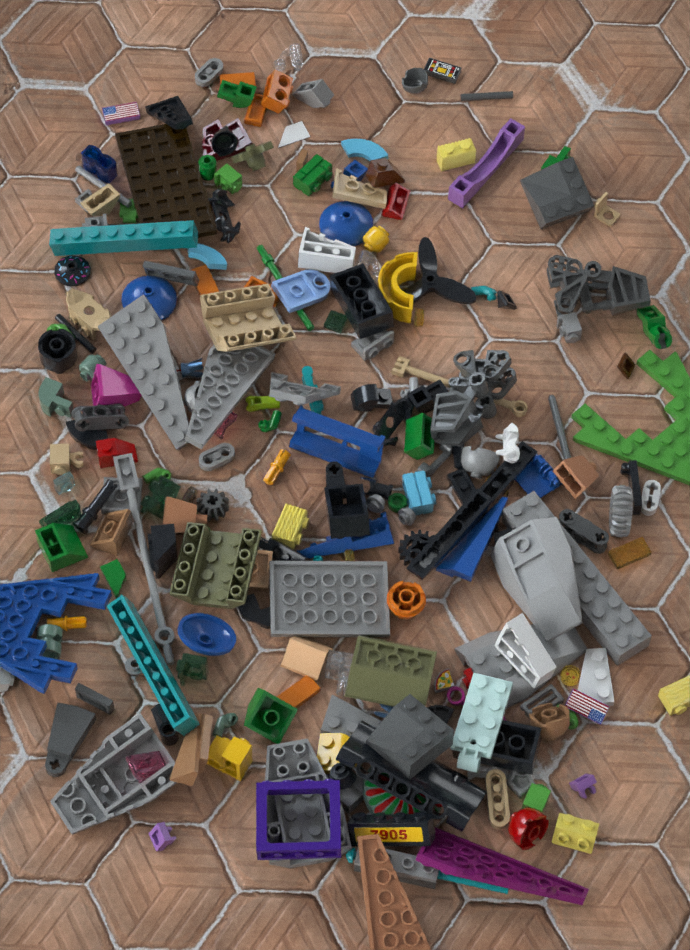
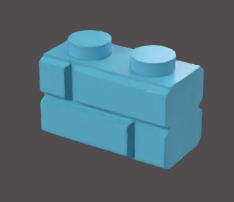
(418, 493)

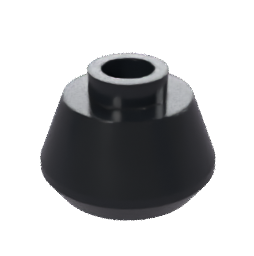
(343, 773)

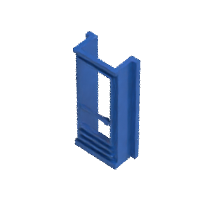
(363, 461)

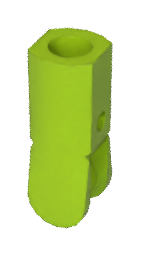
(264, 402)

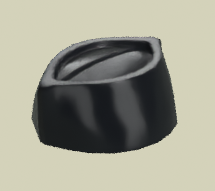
(224, 142)

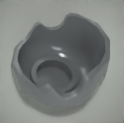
(415, 80)

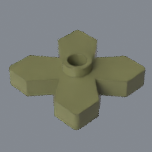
(253, 155)

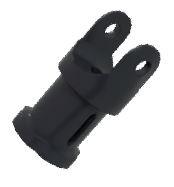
(378, 488)

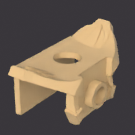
(77, 303)

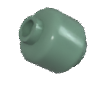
(88, 366)

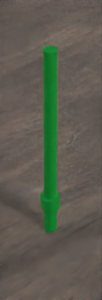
(268, 261)

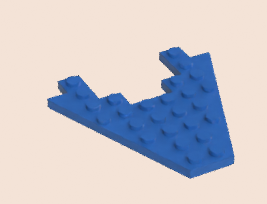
(19, 614)

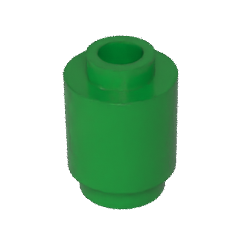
(207, 167)

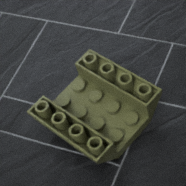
(215, 566)
(389, 671)

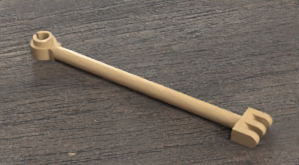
(402, 367)

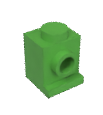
(228, 179)

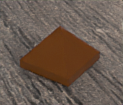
(626, 365)

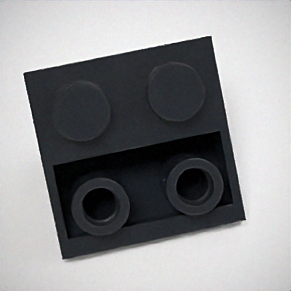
(162, 548)

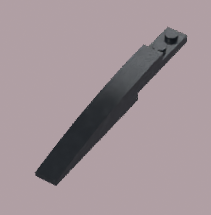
(470, 513)

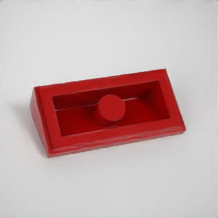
(396, 202)

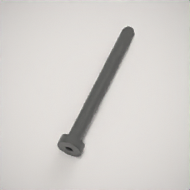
(559, 427)

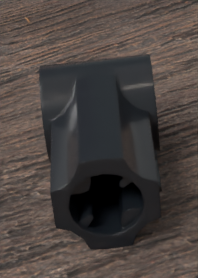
(164, 726)

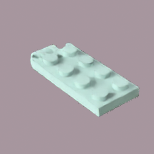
(480, 720)

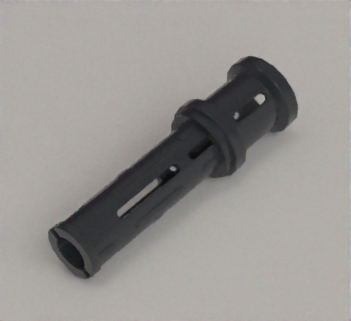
(90, 513)

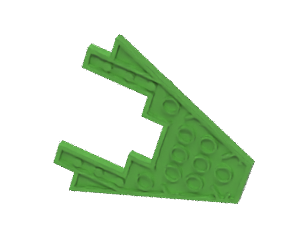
(666, 453)

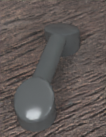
(430, 470)

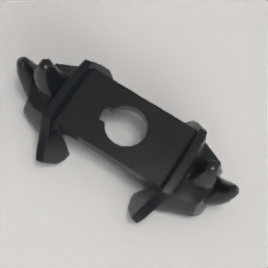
(220, 204)
(399, 411)

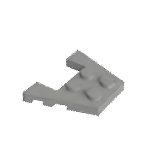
(298, 393)

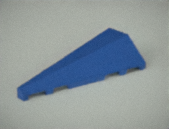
(379, 536)
(468, 553)

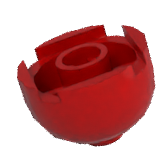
(527, 826)

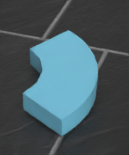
(364, 149)
(209, 256)

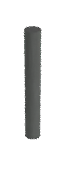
(486, 96)

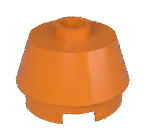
(406, 599)

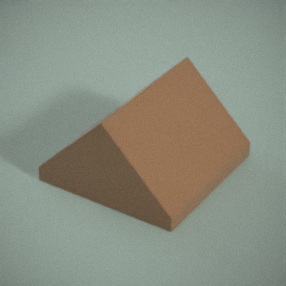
(112, 531)

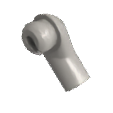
(413, 384)

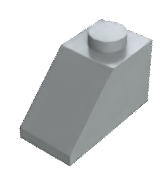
(314, 94)

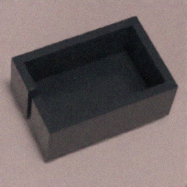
(348, 518)

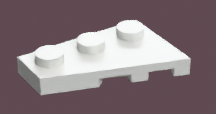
(596, 677)

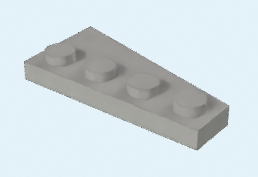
(345, 718)

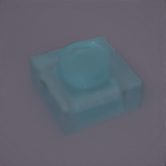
(64, 483)

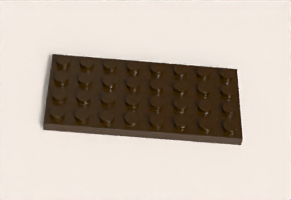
(165, 177)

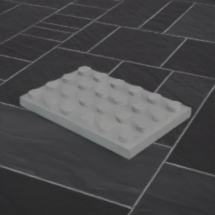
(329, 599)

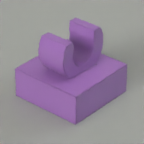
(582, 783)
(160, 836)

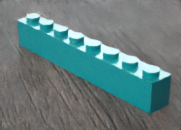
(123, 238)
(153, 665)

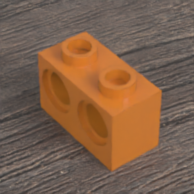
(277, 91)

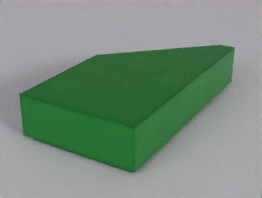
(114, 576)

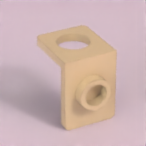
(601, 208)

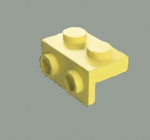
(575, 833)

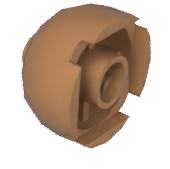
(552, 720)

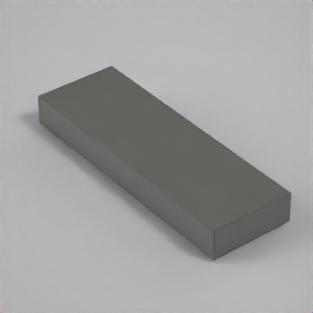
(171, 273)

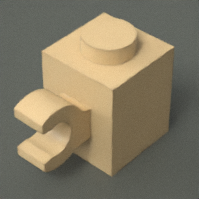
(62, 458)

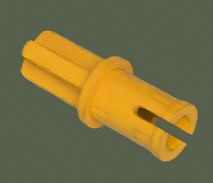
(276, 467)
(68, 622)

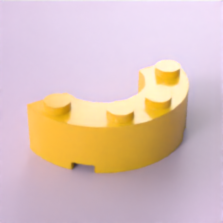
(391, 275)

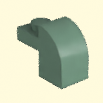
(51, 398)

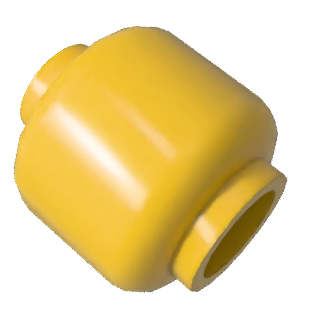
(376, 239)

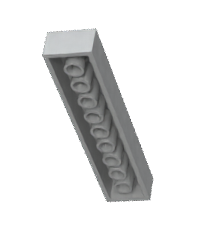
(600, 605)

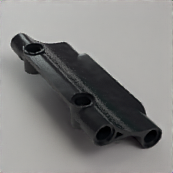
(435, 781)

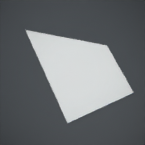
(294, 133)

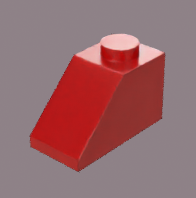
(113, 447)

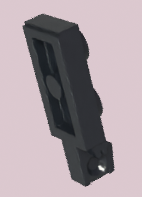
(281, 551)

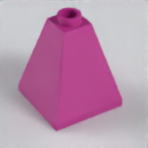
(113, 387)

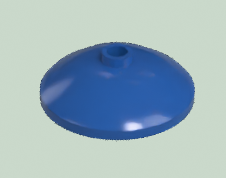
(345, 229)
(161, 295)
(206, 634)

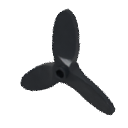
(431, 282)

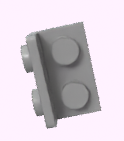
(372, 345)

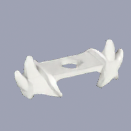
(510, 438)

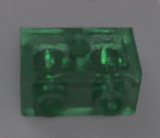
(155, 500)
(63, 515)
(192, 666)

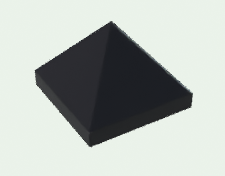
(505, 301)

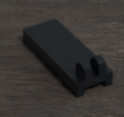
(631, 470)

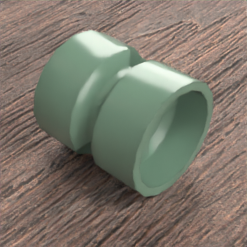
(53, 636)

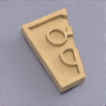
(351, 190)

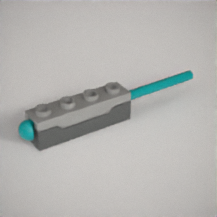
(415, 873)

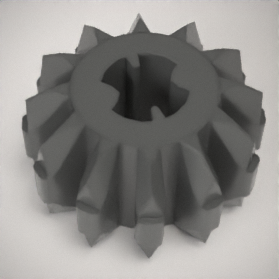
(213, 504)

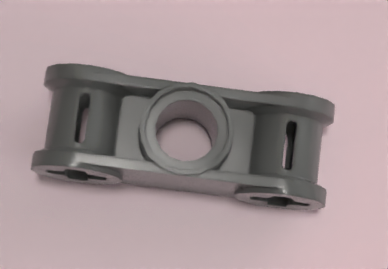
(100, 417)
(584, 531)

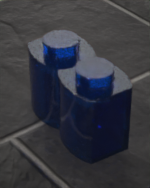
(98, 163)

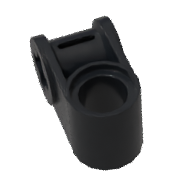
(335, 479)

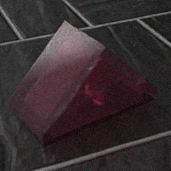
(145, 764)

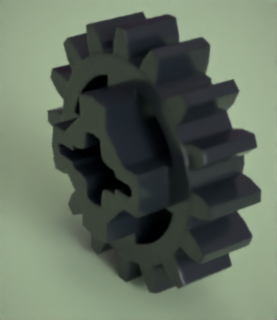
(418, 543)

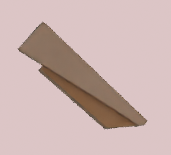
(193, 752)

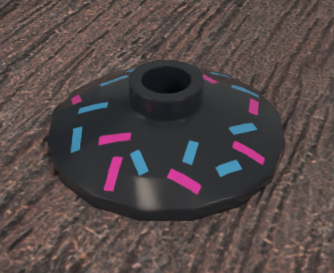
(72, 276)

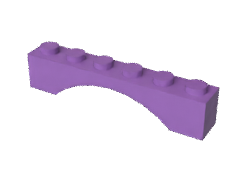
(470, 182)

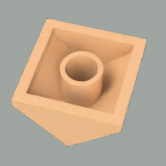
(305, 657)

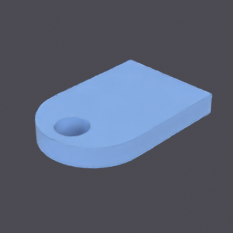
(301, 290)

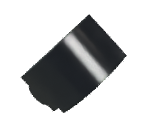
(369, 397)
(424, 397)

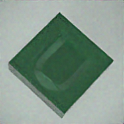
(335, 321)

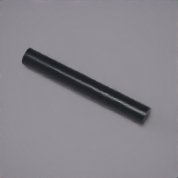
(90, 347)

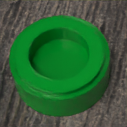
(396, 502)

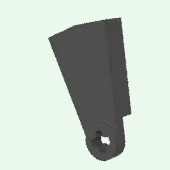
(67, 733)

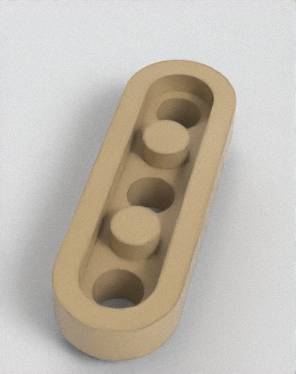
(498, 791)

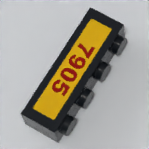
(394, 829)

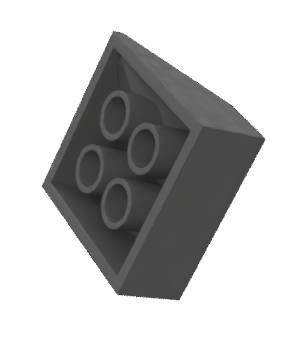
(557, 193)
(411, 737)

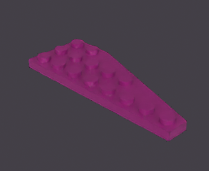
(477, 863)

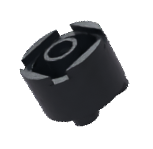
(57, 350)

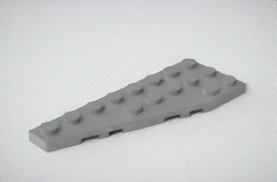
(145, 353)
(222, 387)

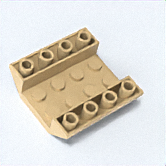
(243, 318)

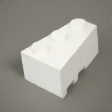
(325, 254)
(525, 651)

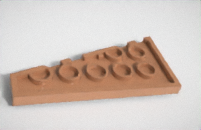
(387, 907)

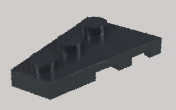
(171, 113)

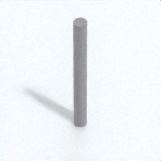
(100, 184)

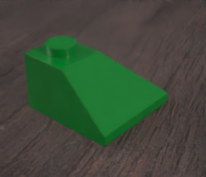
(269, 715)

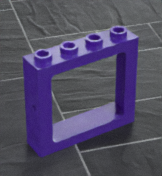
(298, 850)

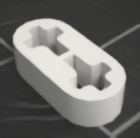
(648, 497)

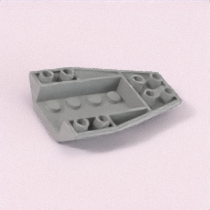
(540, 575)
(301, 815)

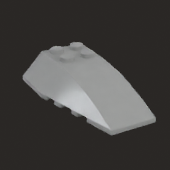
(487, 660)
(106, 783)

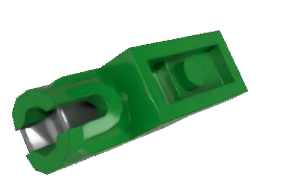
(655, 326)

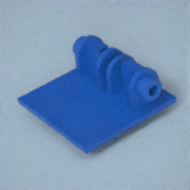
(538, 477)

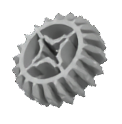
(620, 511)

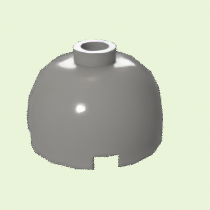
(479, 461)

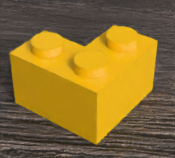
(230, 756)

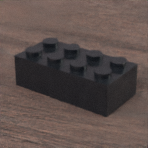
(361, 301)
(514, 748)

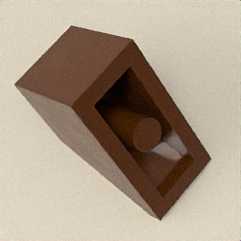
(383, 173)

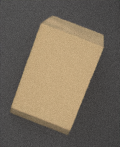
(101, 201)

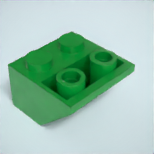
(60, 545)

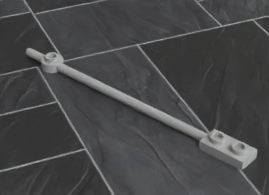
(129, 484)

